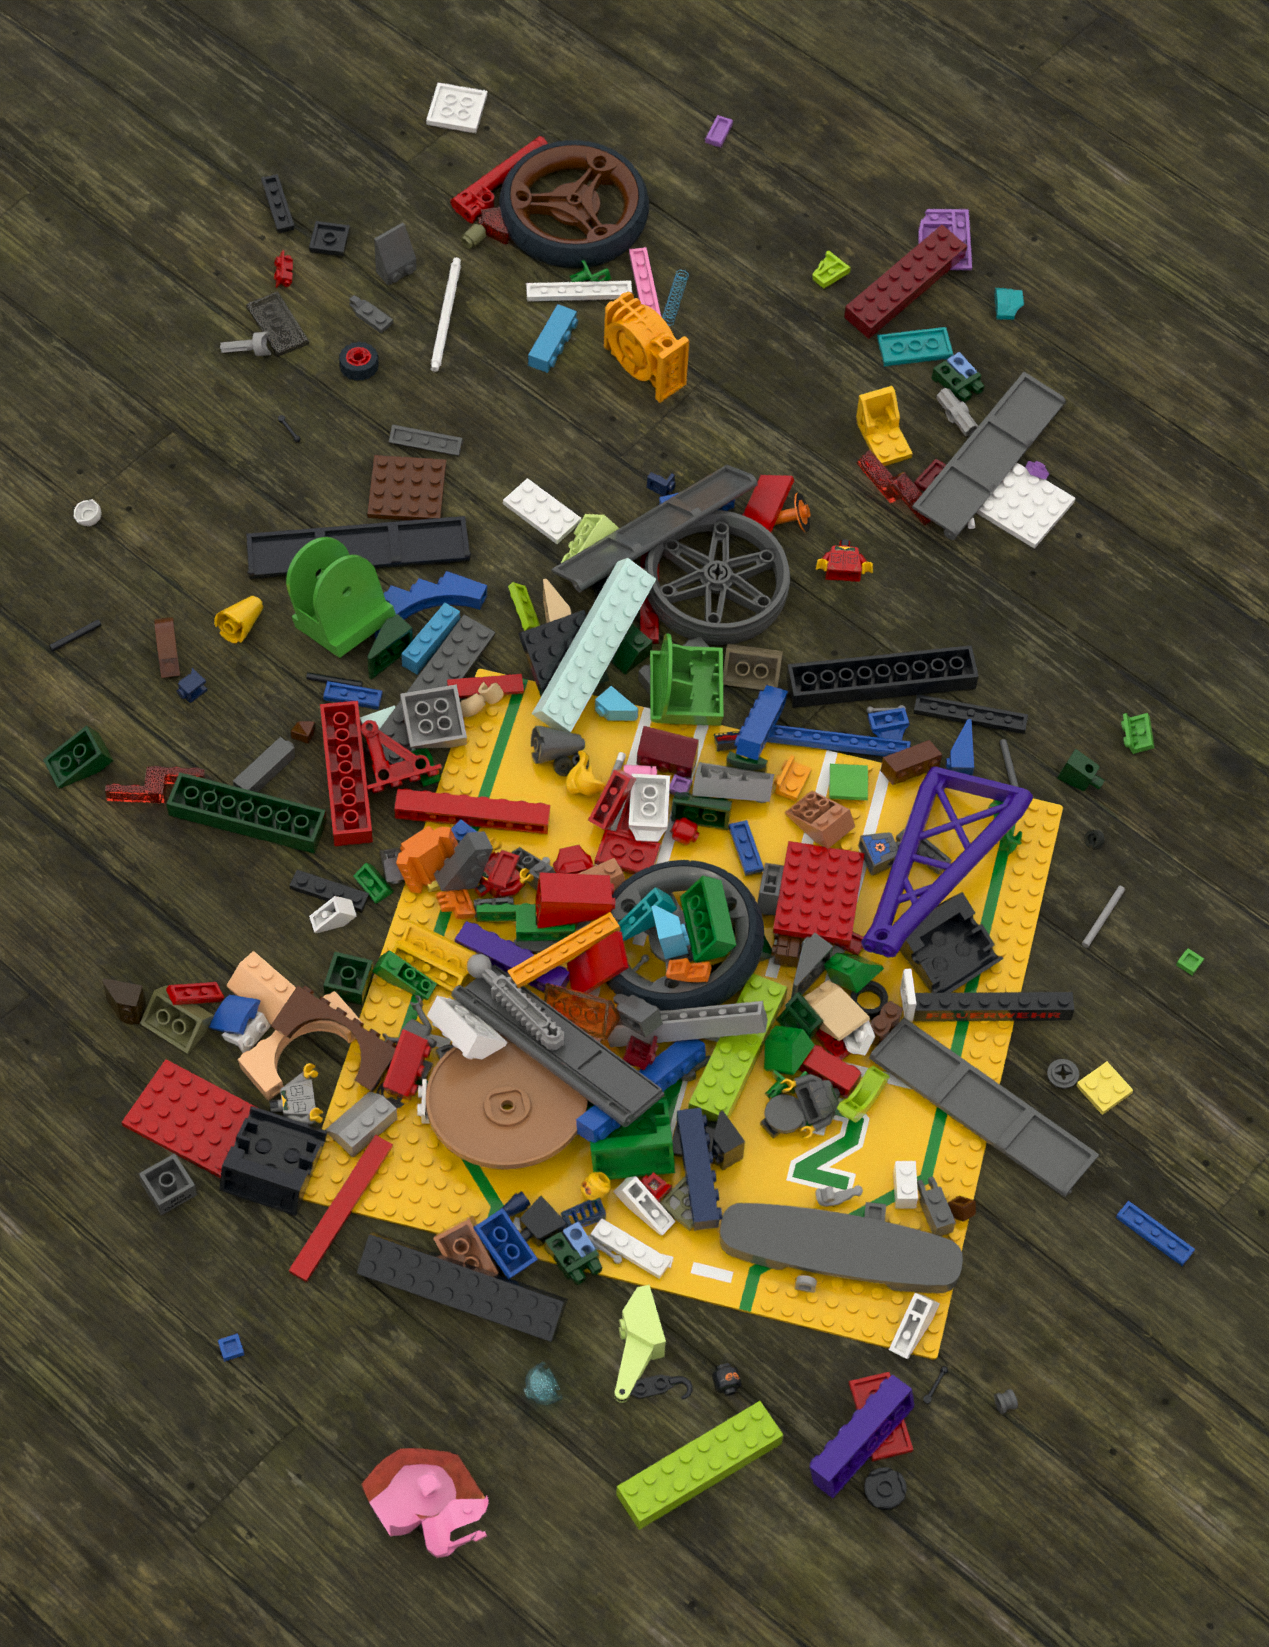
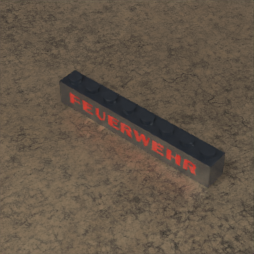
(994, 1006)

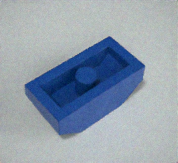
(889, 723)

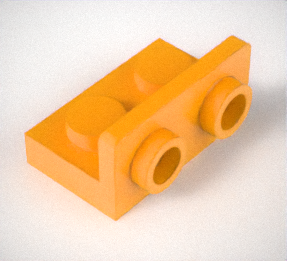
(792, 779)

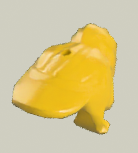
(582, 780)

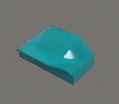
(1007, 303)

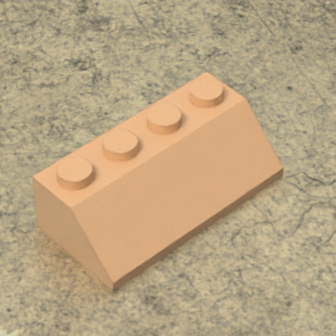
(260, 981)

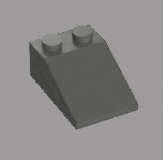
(394, 255)
(810, 966)

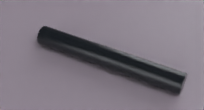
(75, 635)
(324, 678)

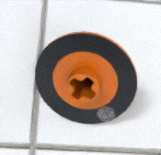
(800, 512)

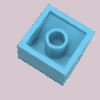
(671, 933)

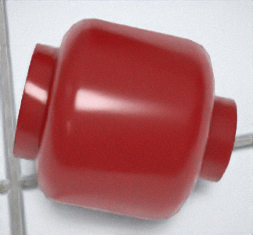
(684, 831)

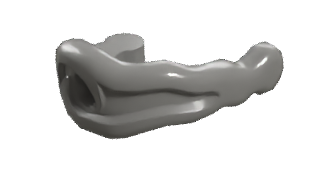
(827, 1197)

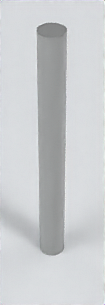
(1103, 916)

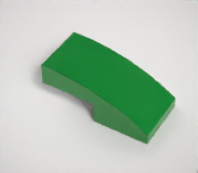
(425, 780)

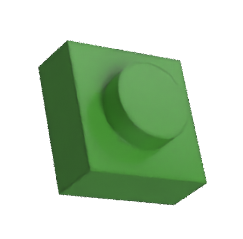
(1190, 961)

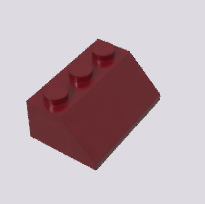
(667, 751)

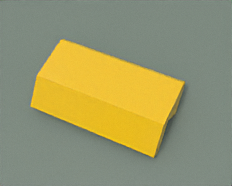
(434, 955)

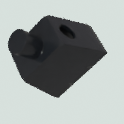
(540, 1222)

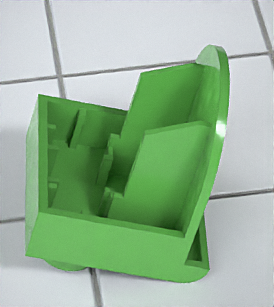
(686, 684)

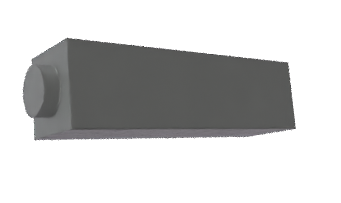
(266, 766)

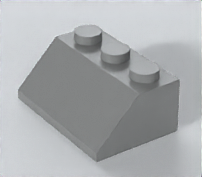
(362, 1122)

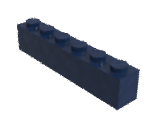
(698, 1169)

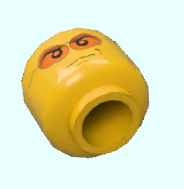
(595, 1186)

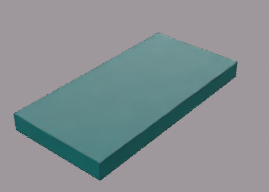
(915, 346)

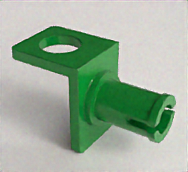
(586, 275)
(777, 1088)

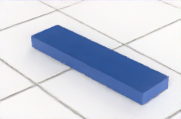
(1155, 1233)

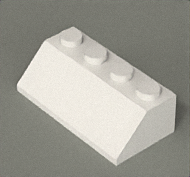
(464, 1029)

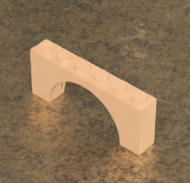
(262, 1061)

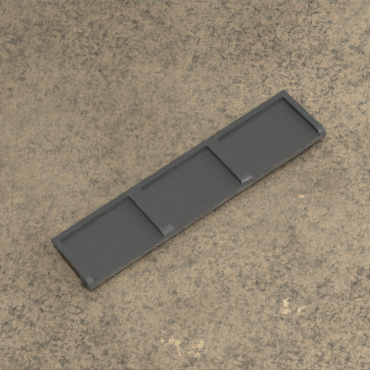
(989, 454)
(655, 526)
(579, 1063)
(984, 1107)

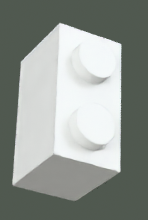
(905, 1185)

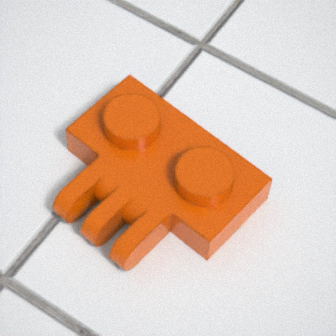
(457, 902)

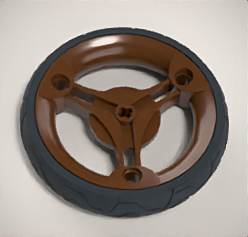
(573, 204)

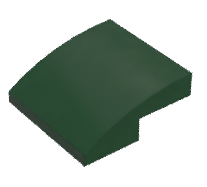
(737, 761)
(800, 1015)

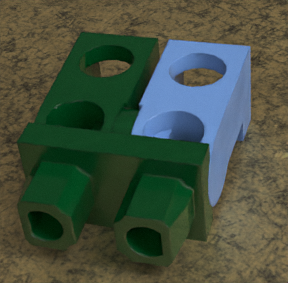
(958, 377)
(574, 1253)

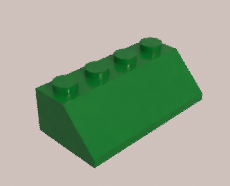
(707, 919)

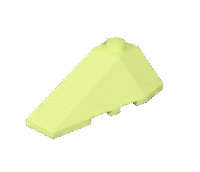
(589, 531)

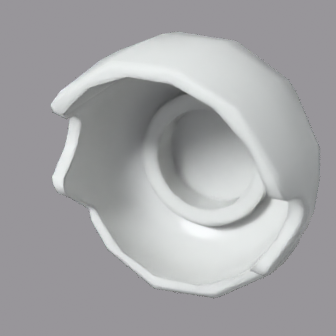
(87, 513)

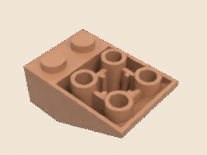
(821, 818)

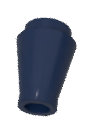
(516, 1204)

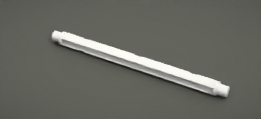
(445, 315)

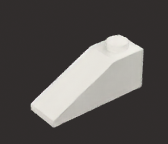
(644, 1204)
(914, 1325)

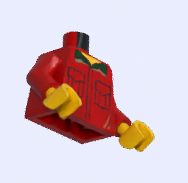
(844, 563)
(515, 884)

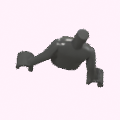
(416, 1027)

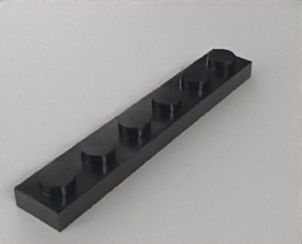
(978, 714)

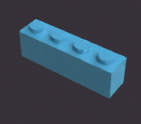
(552, 338)
(430, 638)

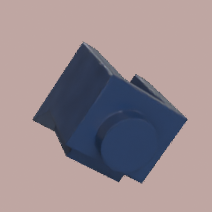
(191, 686)

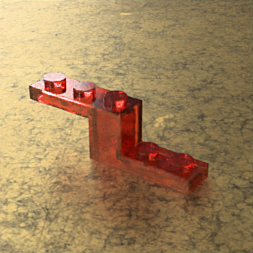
(891, 487)
(154, 788)

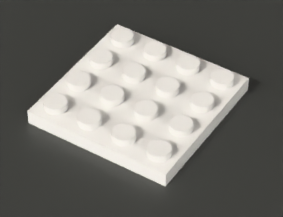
(1026, 506)

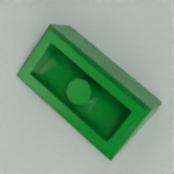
(373, 882)

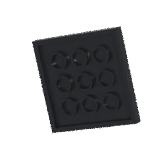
(548, 645)

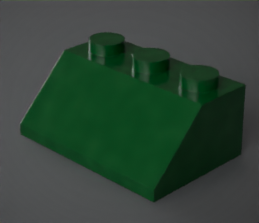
(632, 650)
(702, 810)

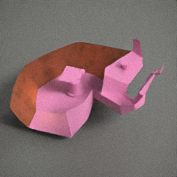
(428, 1490)

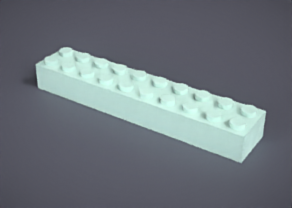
(594, 646)

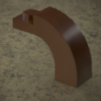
(166, 647)

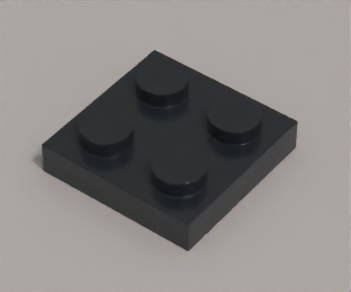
(329, 238)

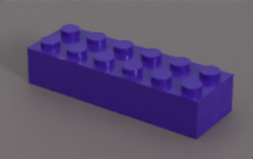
(861, 1436)

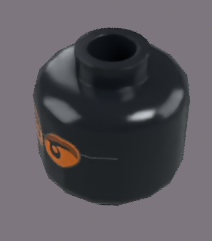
(726, 1379)

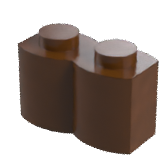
(885, 1022)

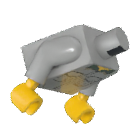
(298, 1098)

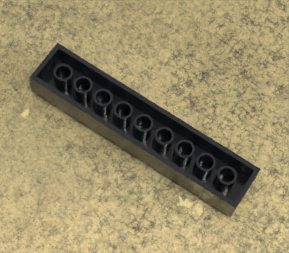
(882, 676)
(462, 1286)

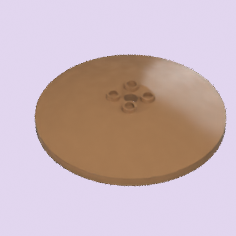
(468, 1113)

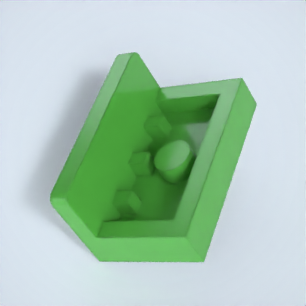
(1138, 732)

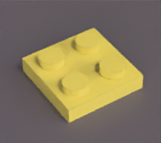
(1104, 1088)

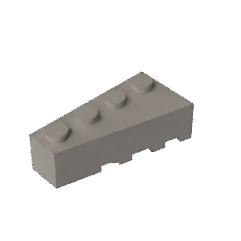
(732, 783)

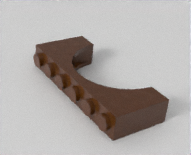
(305, 1008)

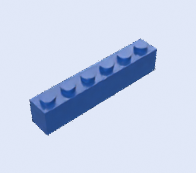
(760, 722)

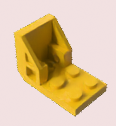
(879, 425)

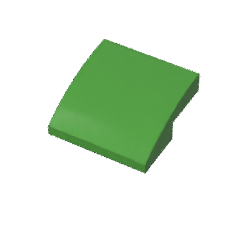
(848, 782)

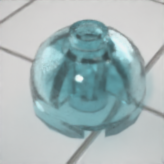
(541, 1385)

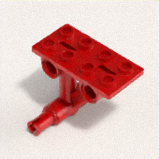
(399, 771)

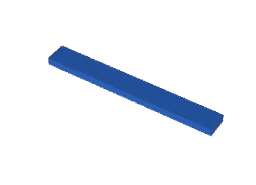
(836, 741)

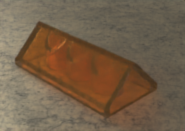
(590, 1013)

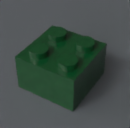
(349, 977)

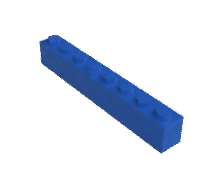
(664, 1072)

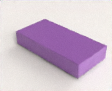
(719, 131)

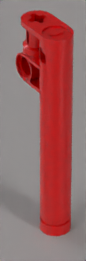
(479, 194)

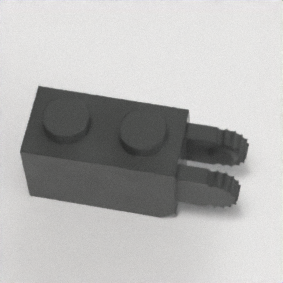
(638, 1014)
(936, 1208)

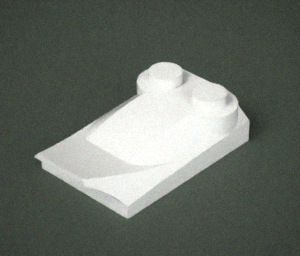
(649, 807)

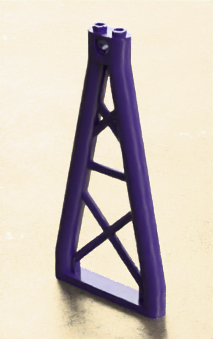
(888, 938)

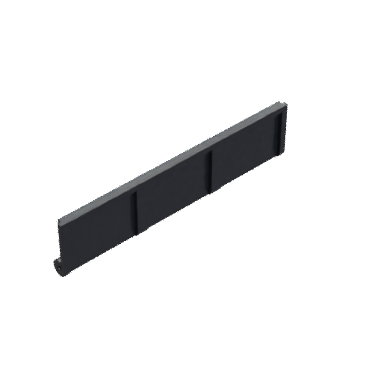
(380, 543)

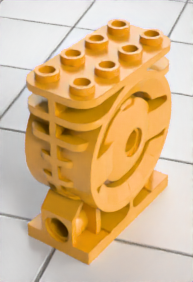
(645, 345)

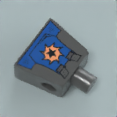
(879, 851)

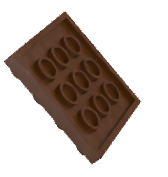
(406, 488)

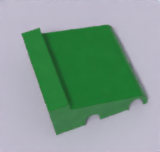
(638, 1148)

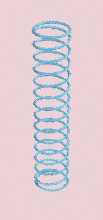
(683, 278)

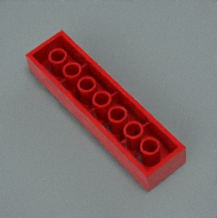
(346, 773)

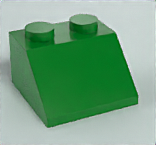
(851, 971)
(786, 1049)

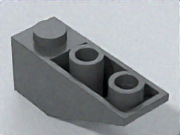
(533, 864)

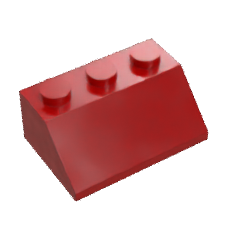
(407, 1065)

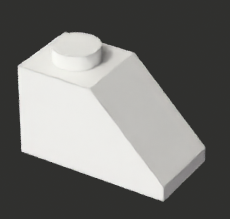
(333, 914)

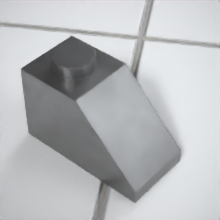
(390, 868)

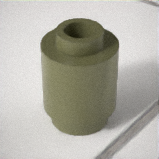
(473, 236)

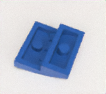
(234, 1014)

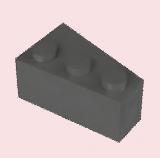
(466, 864)

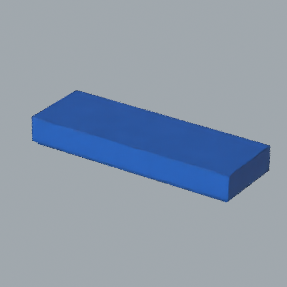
(344, 693)
(746, 848)

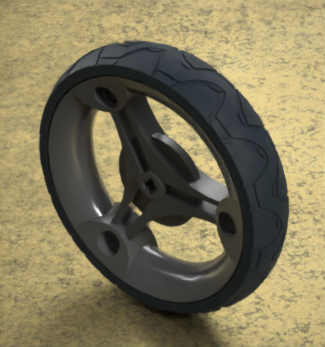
(730, 975)

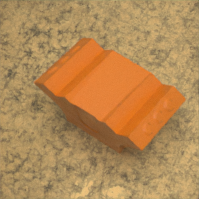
(424, 855)

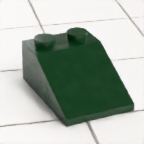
(389, 645)
(78, 758)

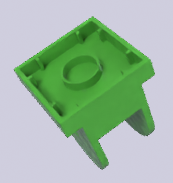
(341, 602)

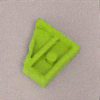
(830, 270)

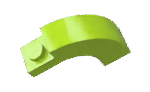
(864, 1095)

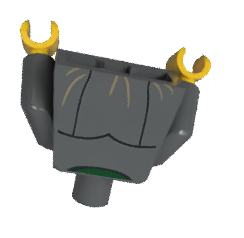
(816, 1099)

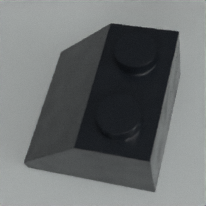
(727, 1143)

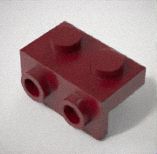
(640, 1053)

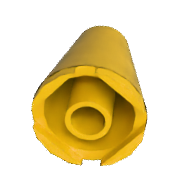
(238, 619)

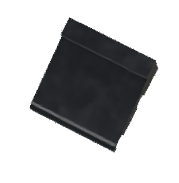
(949, 946)
(272, 1160)

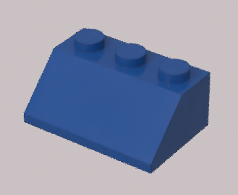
(505, 1243)

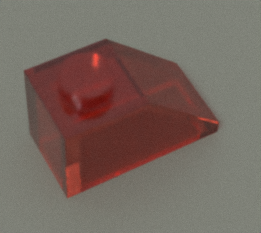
(494, 224)

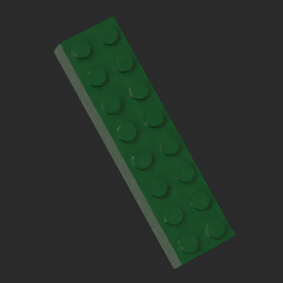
(247, 812)

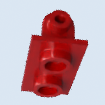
(283, 265)

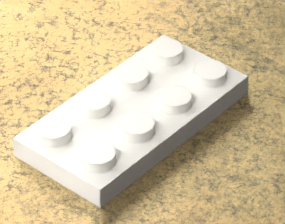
(542, 511)

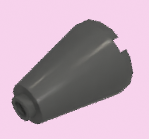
(553, 743)

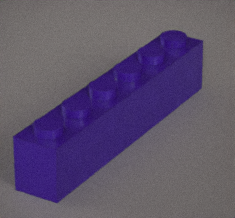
(506, 954)

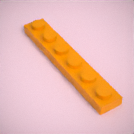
(563, 950)

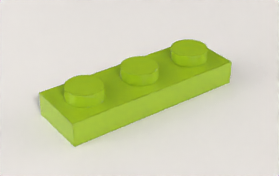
(523, 606)

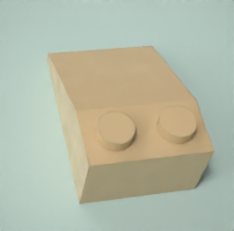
(554, 604)
(837, 1010)

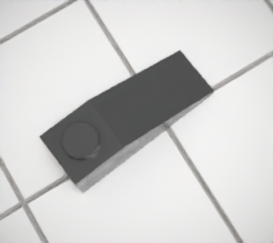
(770, 888)

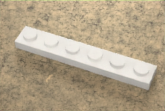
(577, 290)

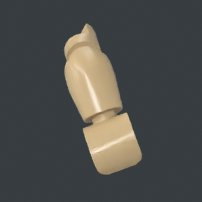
(476, 702)

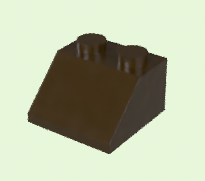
(126, 1000)

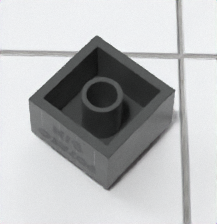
(167, 1184)

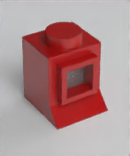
(656, 1186)

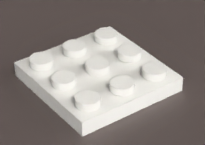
(456, 107)

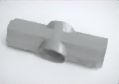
(957, 412)

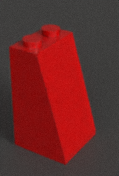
(572, 898)

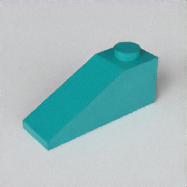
(642, 917)

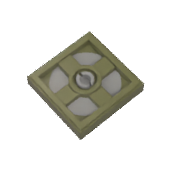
(678, 1204)

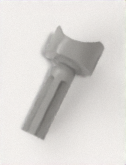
(258, 344)

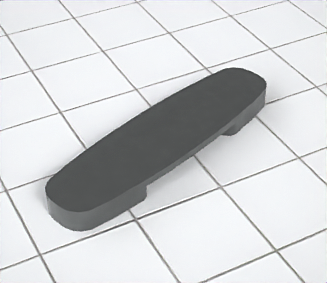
(841, 1246)

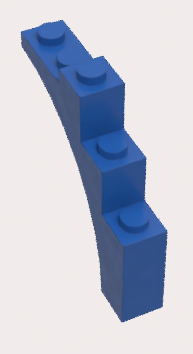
(424, 595)

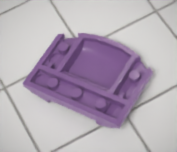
(954, 220)

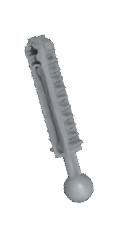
(515, 1001)

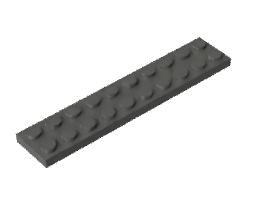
(450, 661)

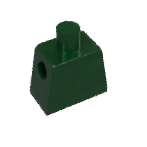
(1080, 772)

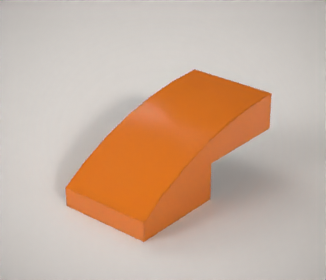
(684, 971)

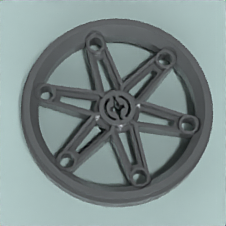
(717, 633)

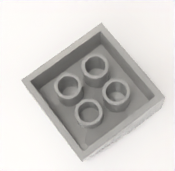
(434, 718)

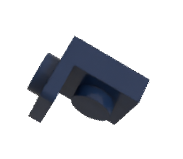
(660, 485)

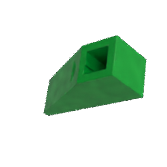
(403, 975)

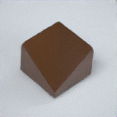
(303, 731)
(962, 1208)

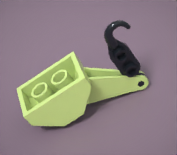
(644, 1341)

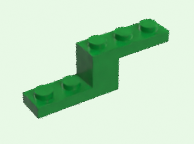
(525, 921)

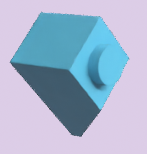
(615, 706)

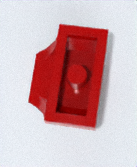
(572, 860)

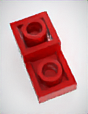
(831, 1044)

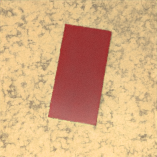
(768, 499)
(598, 964)
(898, 1441)

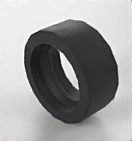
(877, 989)

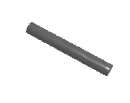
(1008, 762)

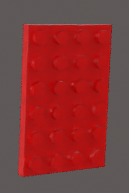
(818, 892)
(188, 1117)

